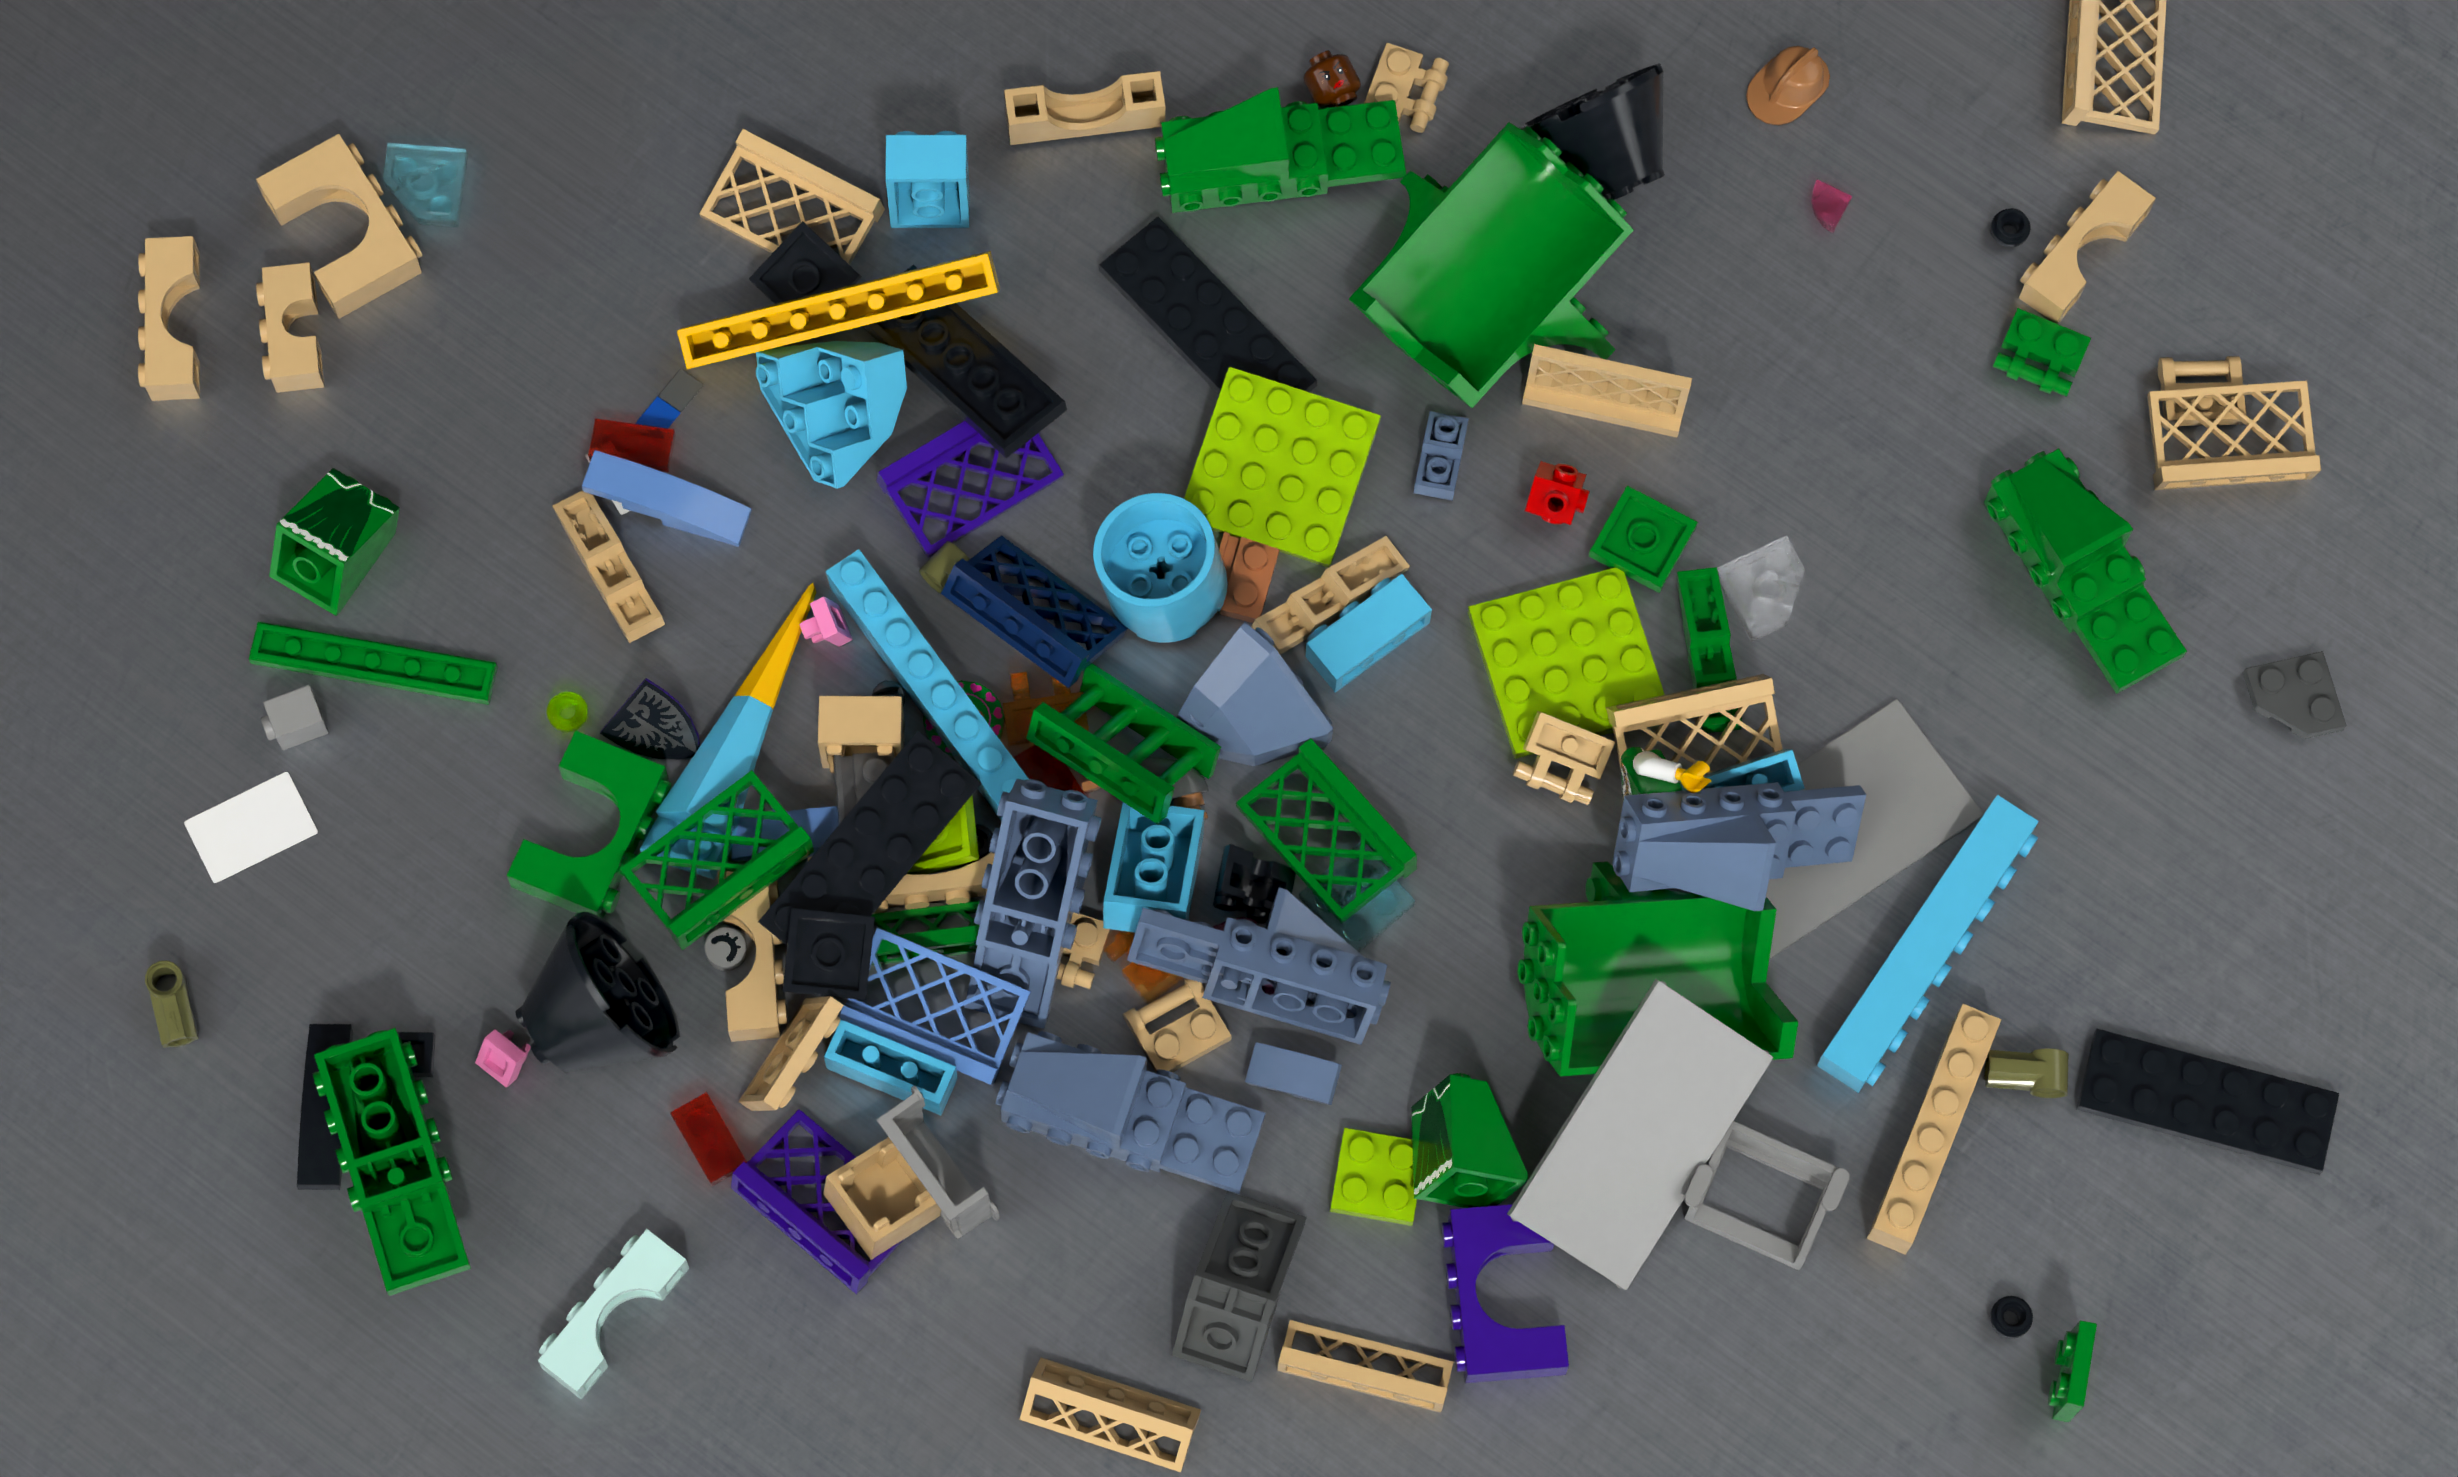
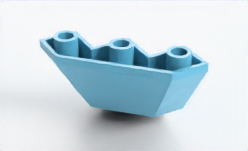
(834, 401)

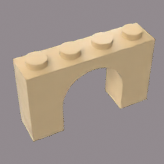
(334, 175)

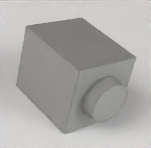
(293, 718)

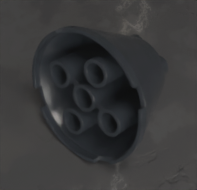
(1612, 132)
(596, 1002)

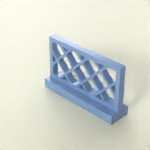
(894, 1027)

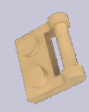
(2210, 408)
(1185, 1037)

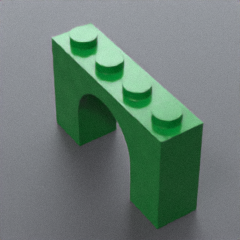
(593, 880)

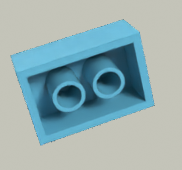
(927, 180)
(1153, 866)

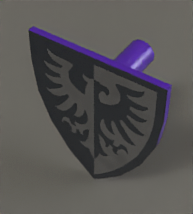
(653, 725)

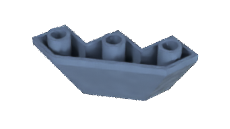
(1254, 703)

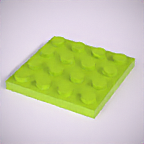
(1281, 466)
(1565, 653)

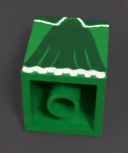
(332, 540)
(1463, 1146)

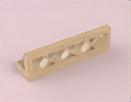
(1363, 1376)
(1112, 1401)

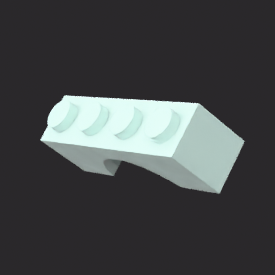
(647, 1271)

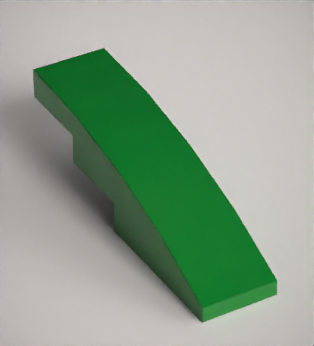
(1706, 636)

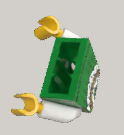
(1651, 773)

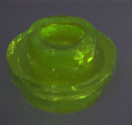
(563, 701)

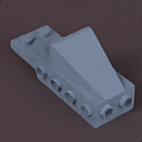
(1733, 838)
(1032, 894)
(1292, 953)
(1127, 1112)

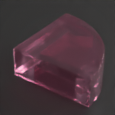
(1829, 205)

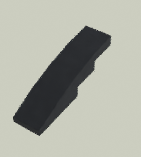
(316, 1154)

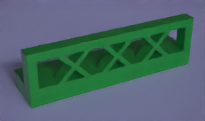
(945, 941)

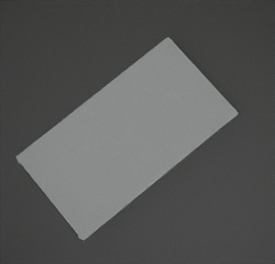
(1907, 813)
(1640, 1134)

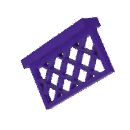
(942, 452)
(795, 1218)

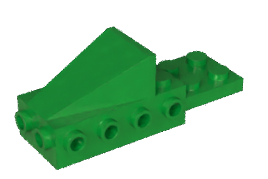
(1276, 151)
(2083, 568)
(392, 1158)

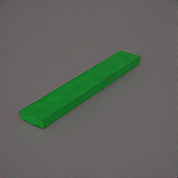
(373, 663)

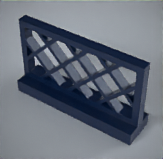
(1025, 624)

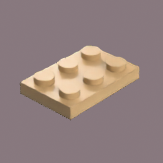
(792, 1054)

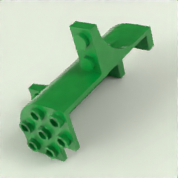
(1494, 264)
(1599, 958)

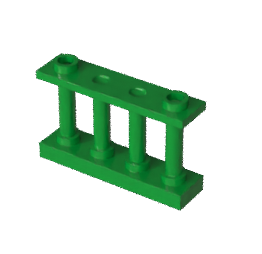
(1108, 767)

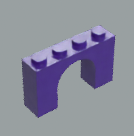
(1486, 1347)

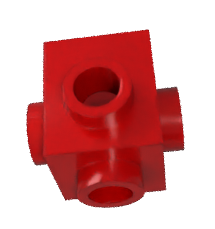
(1557, 493)

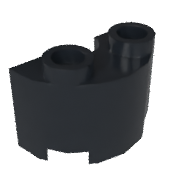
(1250, 883)

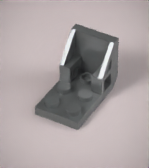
(1238, 1286)

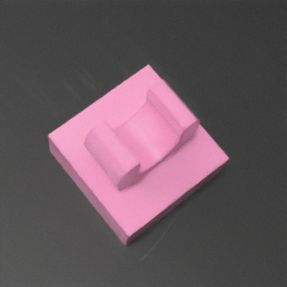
(827, 623)
(502, 1057)

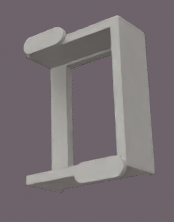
(1781, 1157)
(959, 1203)

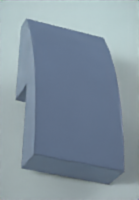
(1441, 455)
(1293, 1073)

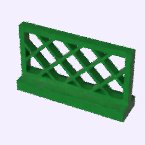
(1354, 809)
(739, 886)

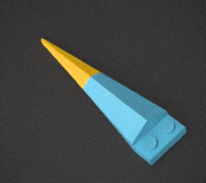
(730, 748)

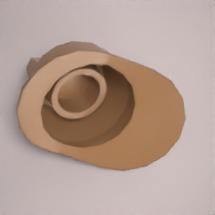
(1788, 85)

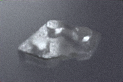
(1763, 586)

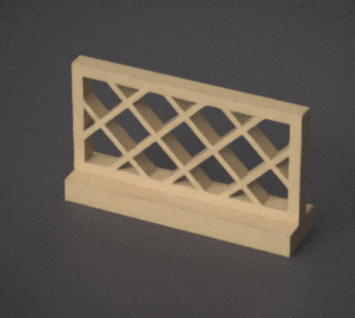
(2082, 59)
(798, 174)
(1606, 390)
(2233, 469)
(1700, 703)

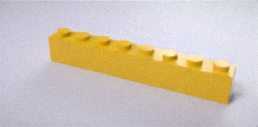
(838, 310)

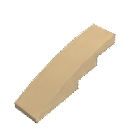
(608, 565)
(1327, 596)

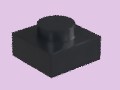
(424, 1049)

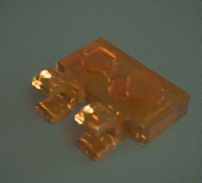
(1020, 711)

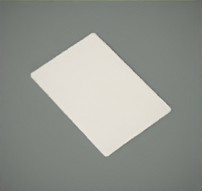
(250, 827)

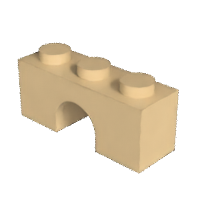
(287, 295)

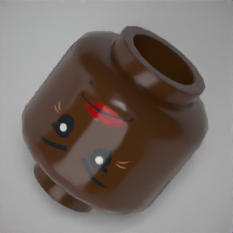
(1332, 80)

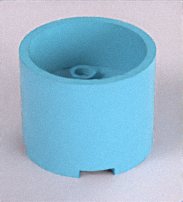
(1153, 538)

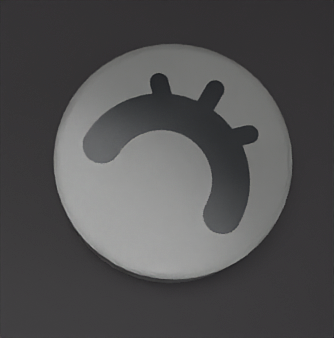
(725, 949)

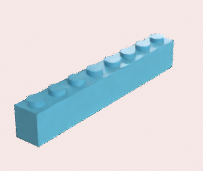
(924, 677)
(1927, 945)

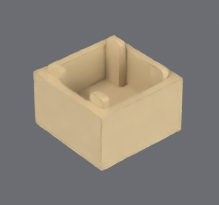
(859, 726)
(880, 1198)

